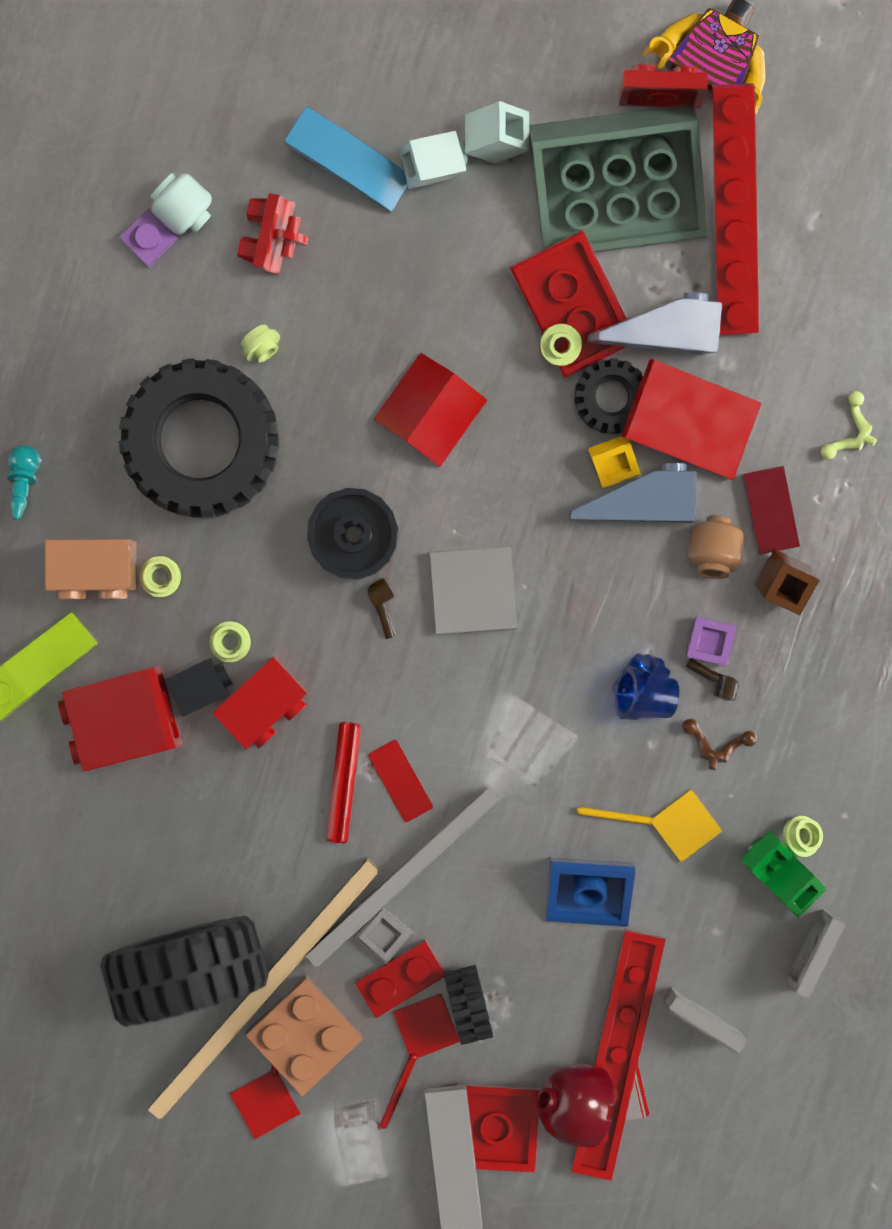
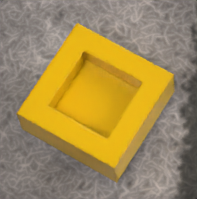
(614, 461)

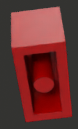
(261, 703)

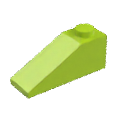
(42, 663)

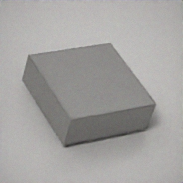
(384, 934)

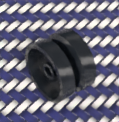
(328, 533)

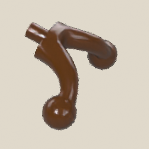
(690, 727)

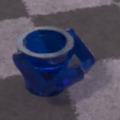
(645, 692)

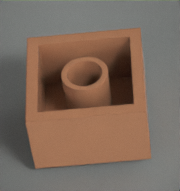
(91, 566)
(304, 1035)

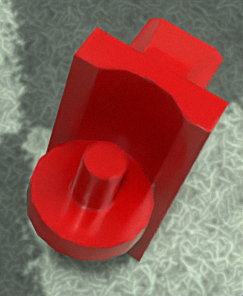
(276, 235)

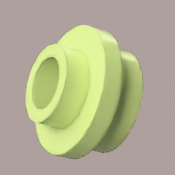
(260, 343)
(547, 344)
(147, 572)
(220, 632)
(811, 836)

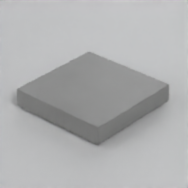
(473, 590)
(815, 953)
(704, 1021)

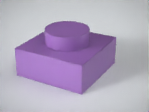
(148, 238)
(711, 641)

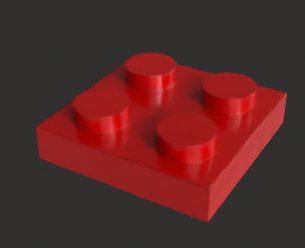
(652, 88)
(504, 1126)

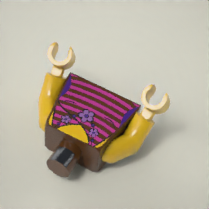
(715, 46)

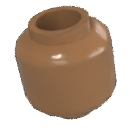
(716, 547)

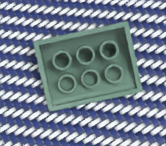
(620, 178)

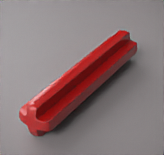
(343, 782)

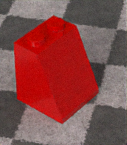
(120, 719)

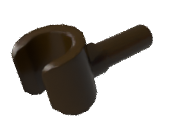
(379, 593)
(725, 687)

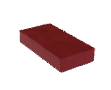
(771, 510)

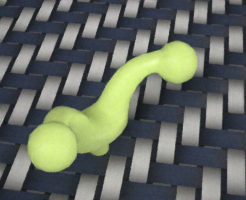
(855, 399)

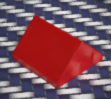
(430, 409)

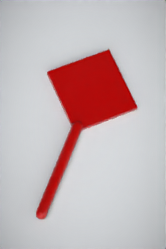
(425, 1029)
(265, 1103)

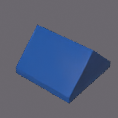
(590, 891)

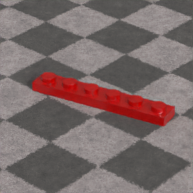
(735, 207)
(622, 1042)

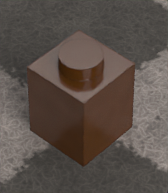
(787, 582)

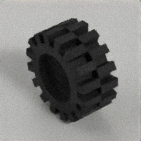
(586, 389)
(468, 1004)

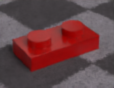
(400, 979)

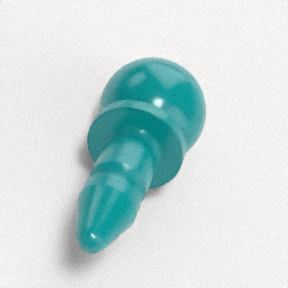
(23, 463)

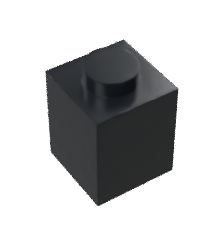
(199, 686)

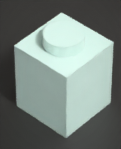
(497, 132)
(433, 159)

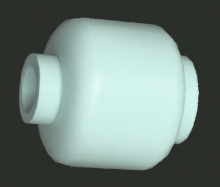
(181, 203)

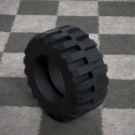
(144, 424)
(184, 971)

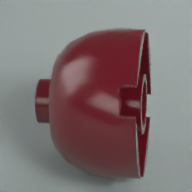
(576, 1104)

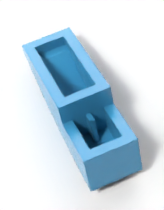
(347, 159)

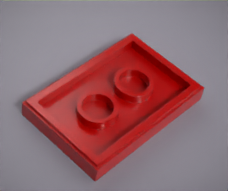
(571, 289)
(691, 419)

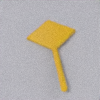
(682, 825)

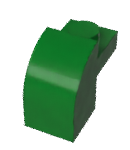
(783, 874)

